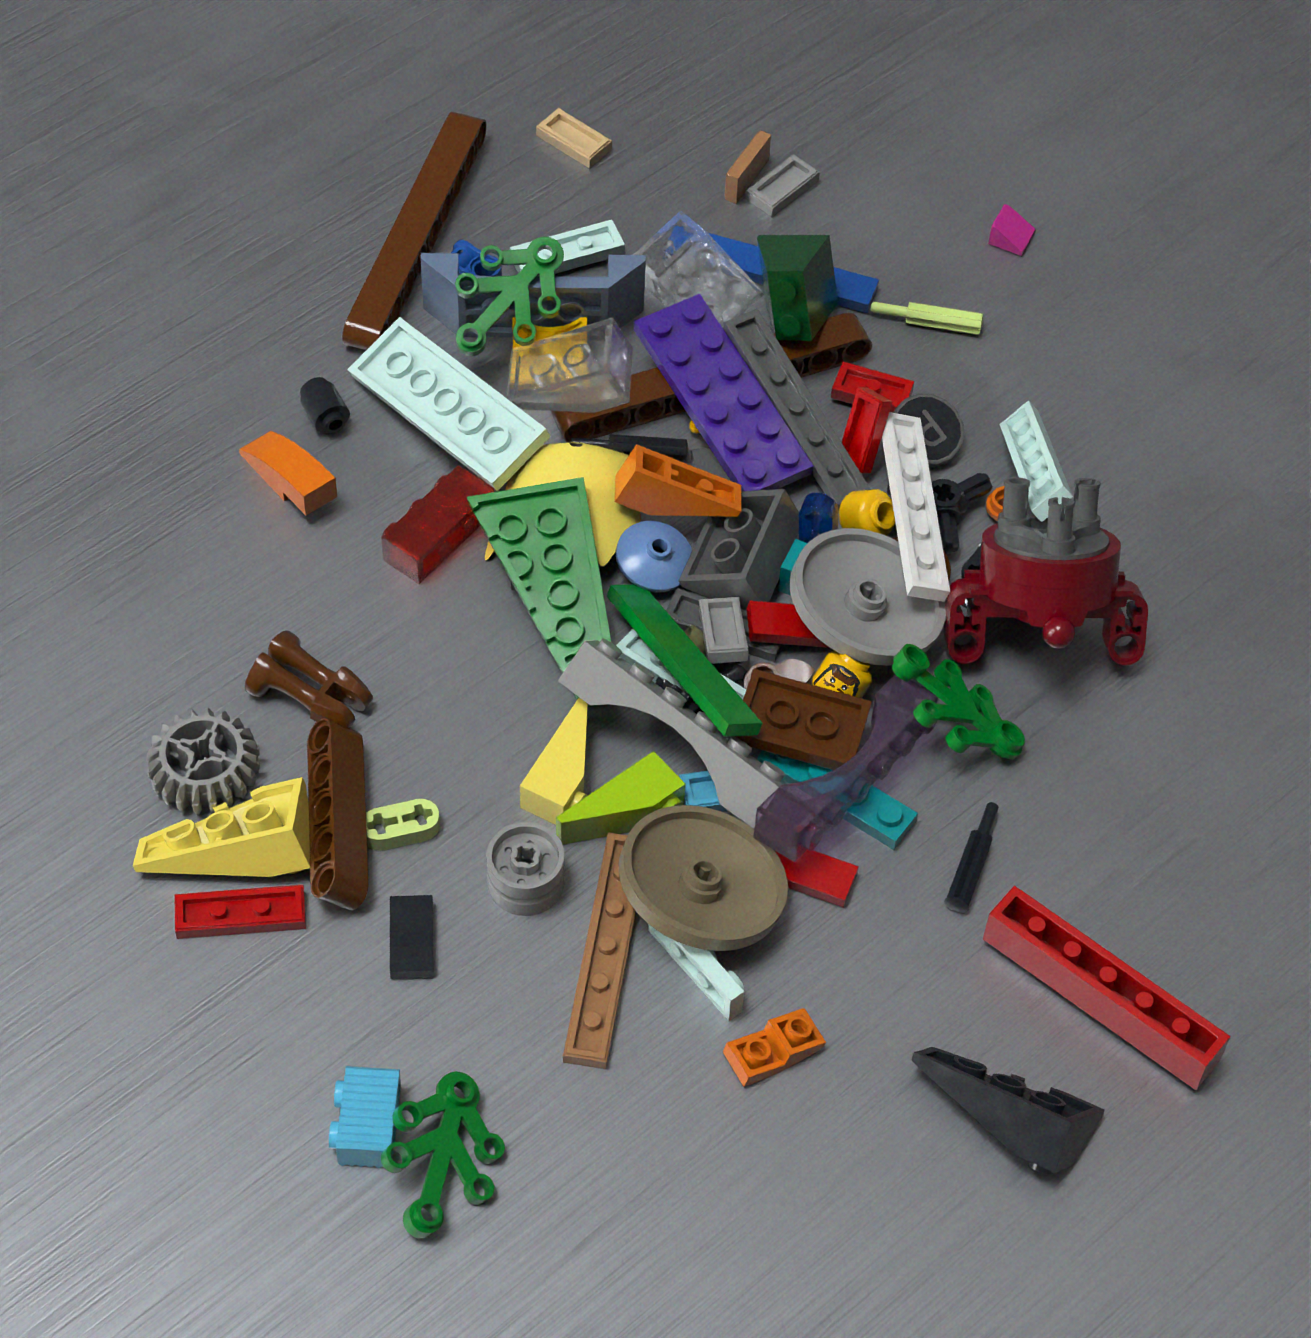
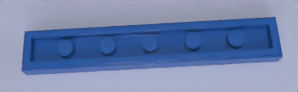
(852, 289)

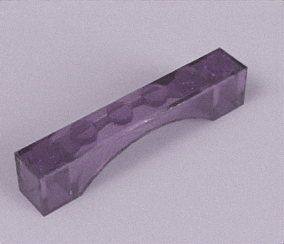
(802, 811)

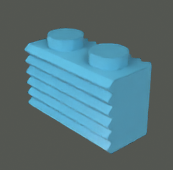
(366, 1112)

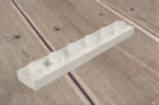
(914, 508)

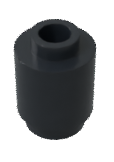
(324, 405)

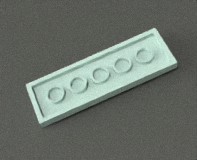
(449, 403)

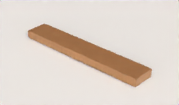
(602, 966)

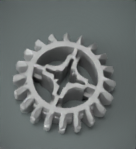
(196, 748)

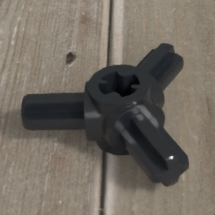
(952, 501)

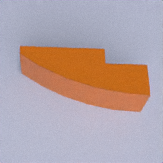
(291, 471)

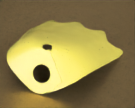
(599, 468)

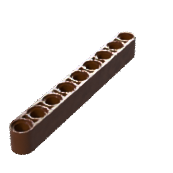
(415, 230)
(653, 399)

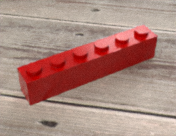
(1105, 987)

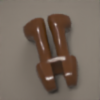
(326, 703)

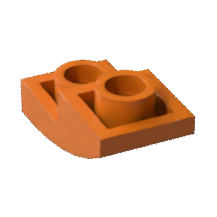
(775, 1048)

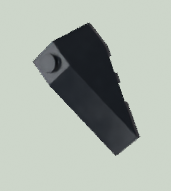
(1031, 1123)

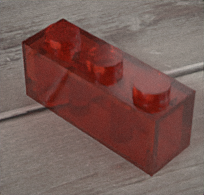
(433, 525)

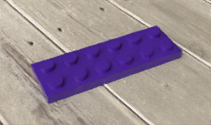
(722, 396)

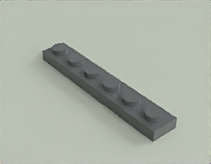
(795, 404)

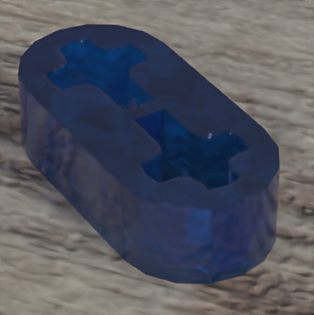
(810, 522)

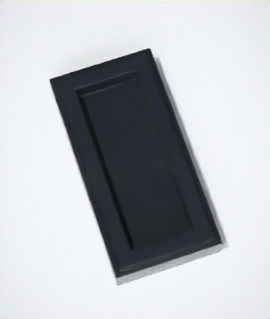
(411, 937)

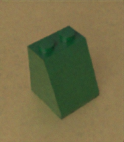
(797, 283)

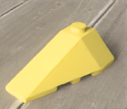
(249, 839)

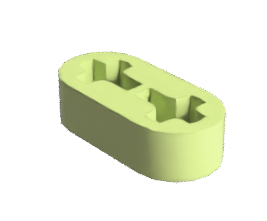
(401, 824)

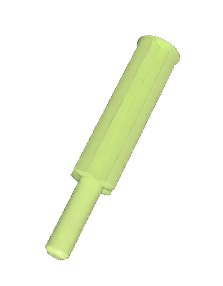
(934, 316)

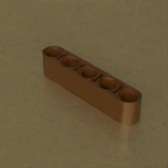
(337, 814)

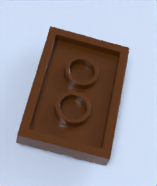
(805, 720)

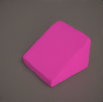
(1011, 231)

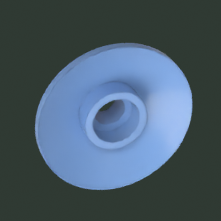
(643, 564)

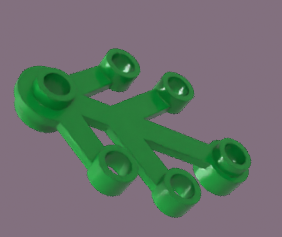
(513, 290)
(962, 705)
(445, 1147)

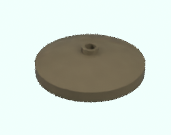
(702, 878)

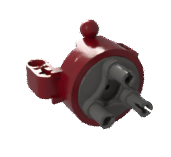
(1048, 577)

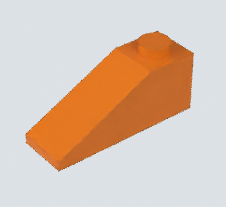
(673, 488)

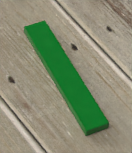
(685, 661)

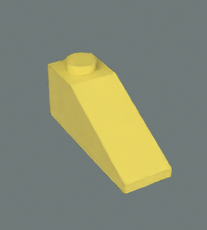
(559, 772)

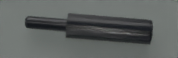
(625, 444)
(971, 862)

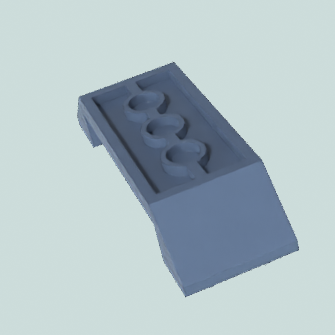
(596, 298)

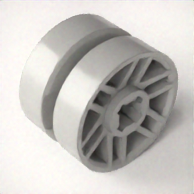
(525, 868)

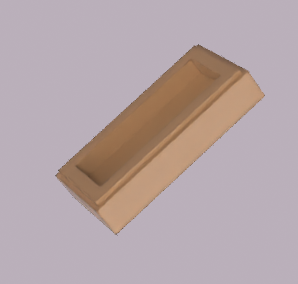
(747, 166)

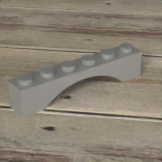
(603, 678)

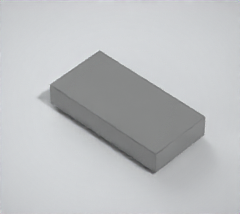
(782, 185)
(723, 630)

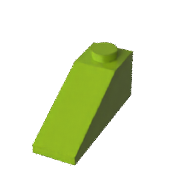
(622, 801)

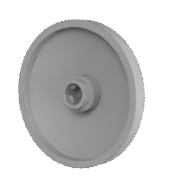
(856, 598)

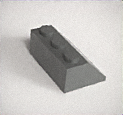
(743, 552)

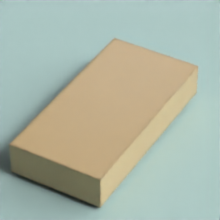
(573, 138)

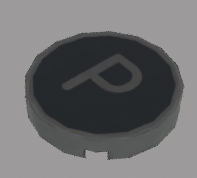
(940, 425)

